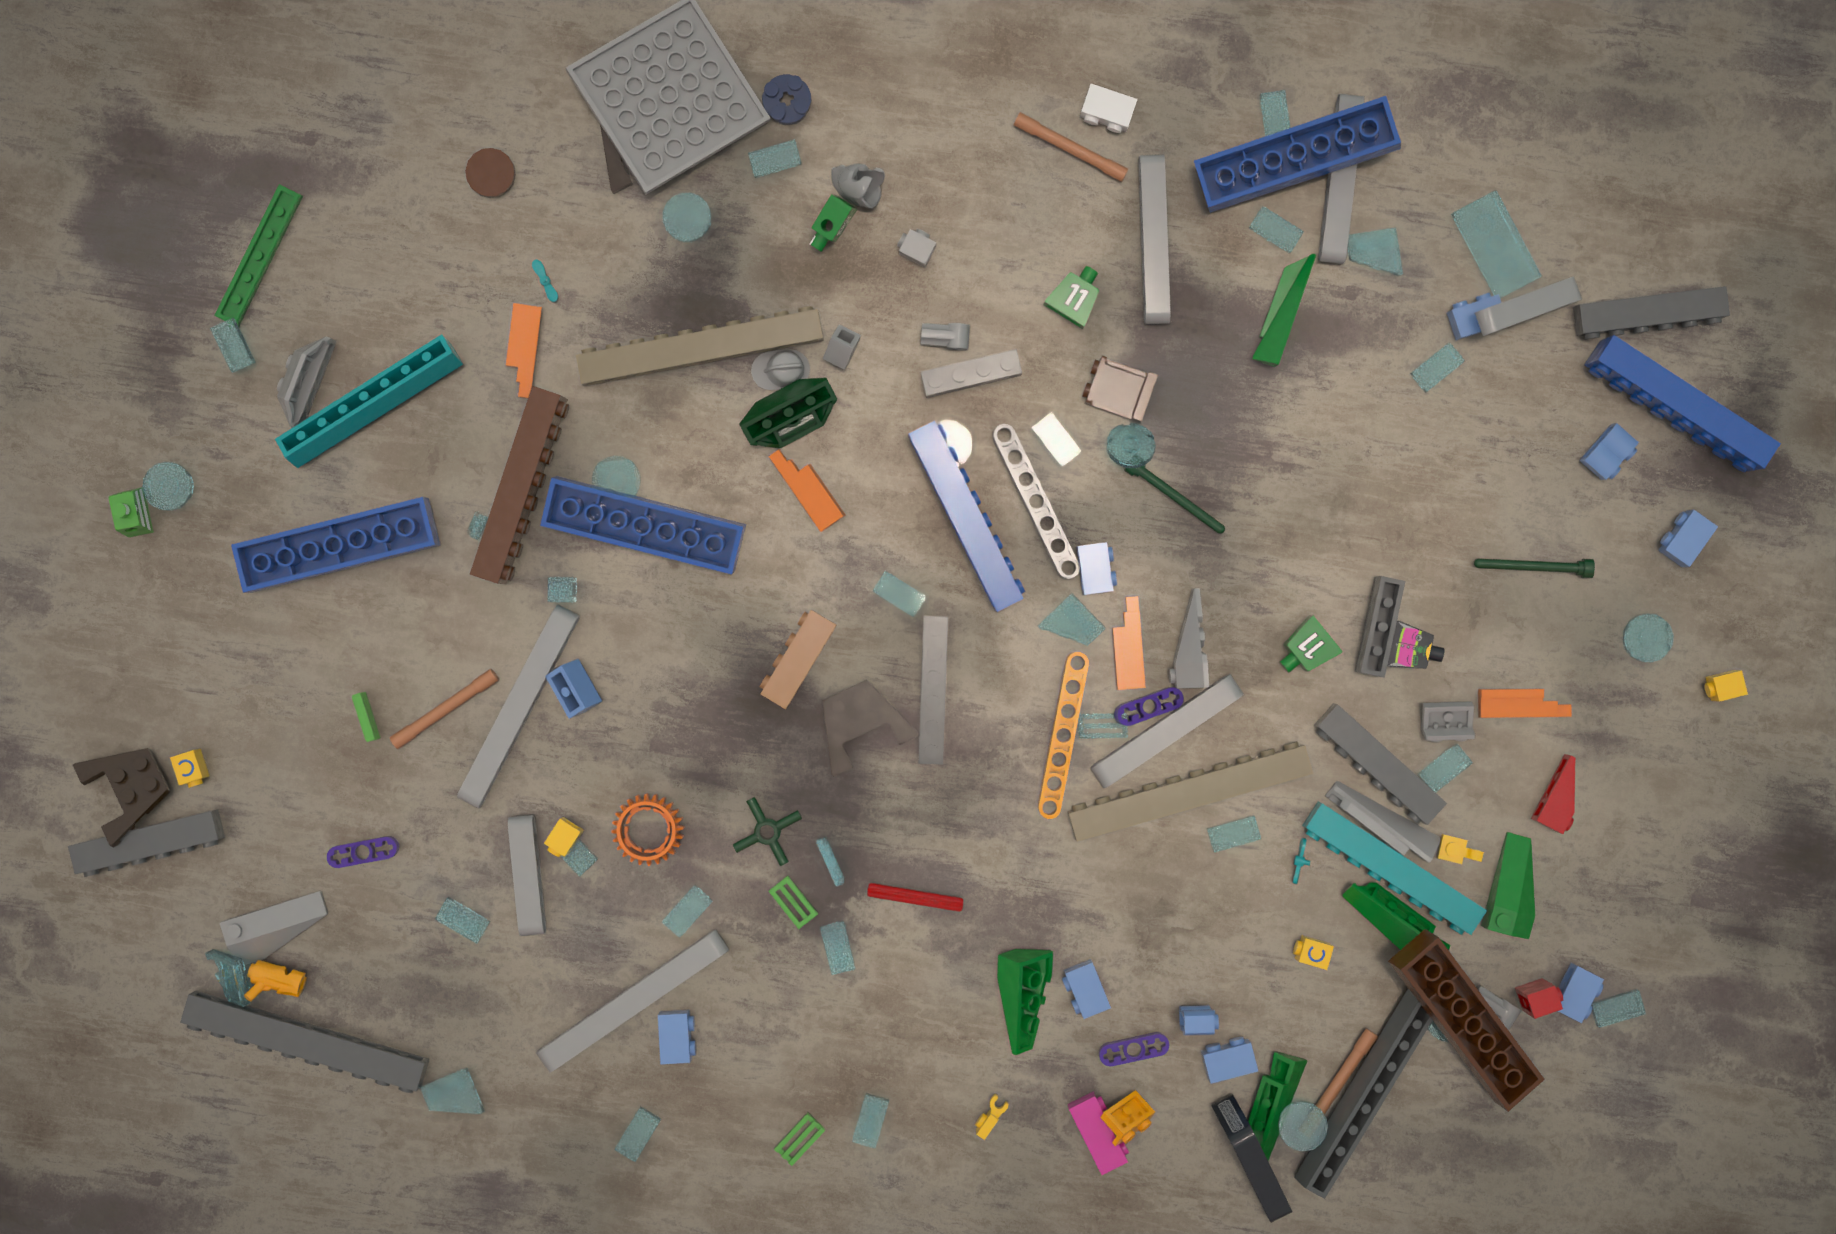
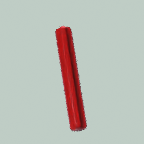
(915, 897)

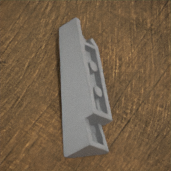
(1384, 823)

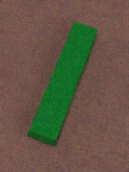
(259, 254)

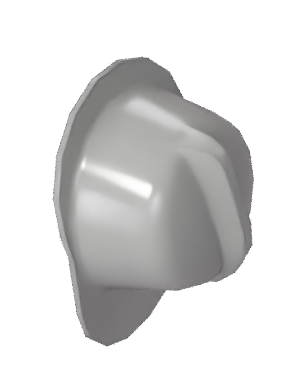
(779, 368)

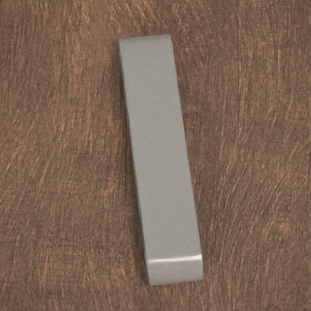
(1528, 306)
(526, 875)

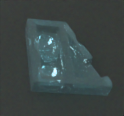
(1376, 249)
(1073, 621)
(230, 976)
(453, 1094)

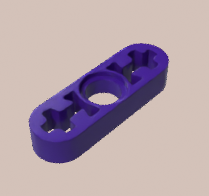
(1130, 706)
(382, 855)
(1150, 1039)

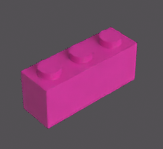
(1096, 1134)

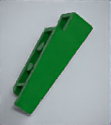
(1283, 311)
(1388, 913)
(1273, 1096)

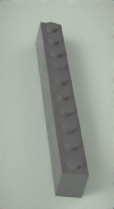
(304, 1041)
(1365, 1096)

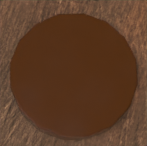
(490, 172)

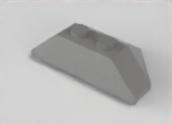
(303, 379)

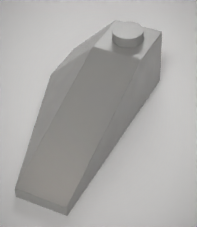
(1189, 662)
(268, 929)

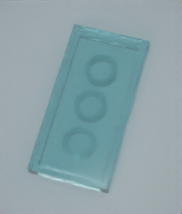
(1496, 244)

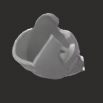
(858, 184)

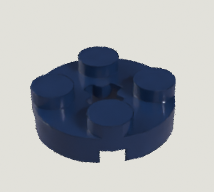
(799, 105)

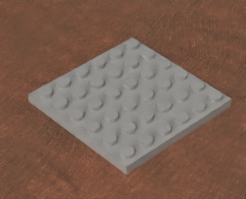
(668, 94)

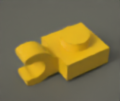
(1455, 849)
(987, 1121)

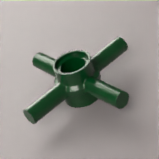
(758, 837)

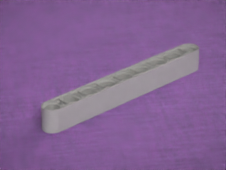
(518, 706)
(632, 1001)

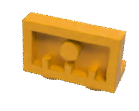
(1128, 1117)

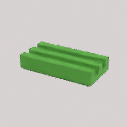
(365, 716)
(806, 918)
(785, 1154)

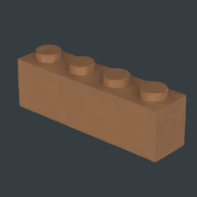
(798, 659)

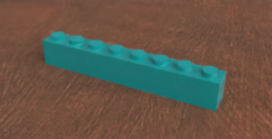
(369, 401)
(1394, 868)

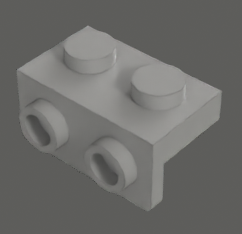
(1447, 721)

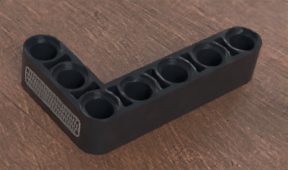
(1252, 1158)

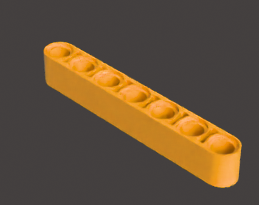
(1067, 746)

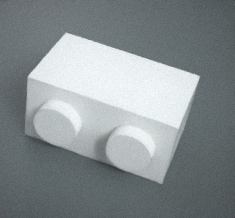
(1108, 108)

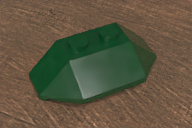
(789, 413)

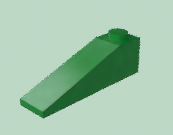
(1512, 892)
(1021, 985)

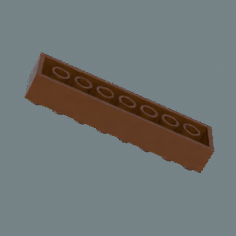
(519, 486)
(1466, 1019)

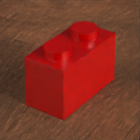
(1539, 998)

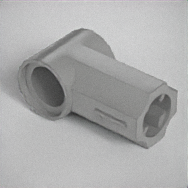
(952, 336)
(1504, 1010)

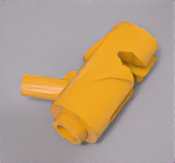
(274, 977)

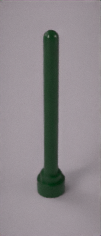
(1177, 497)
(1583, 568)

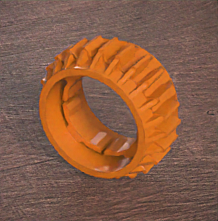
(636, 851)

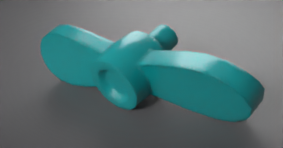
(545, 281)
(1299, 860)

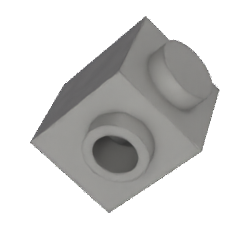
(916, 246)
(841, 346)

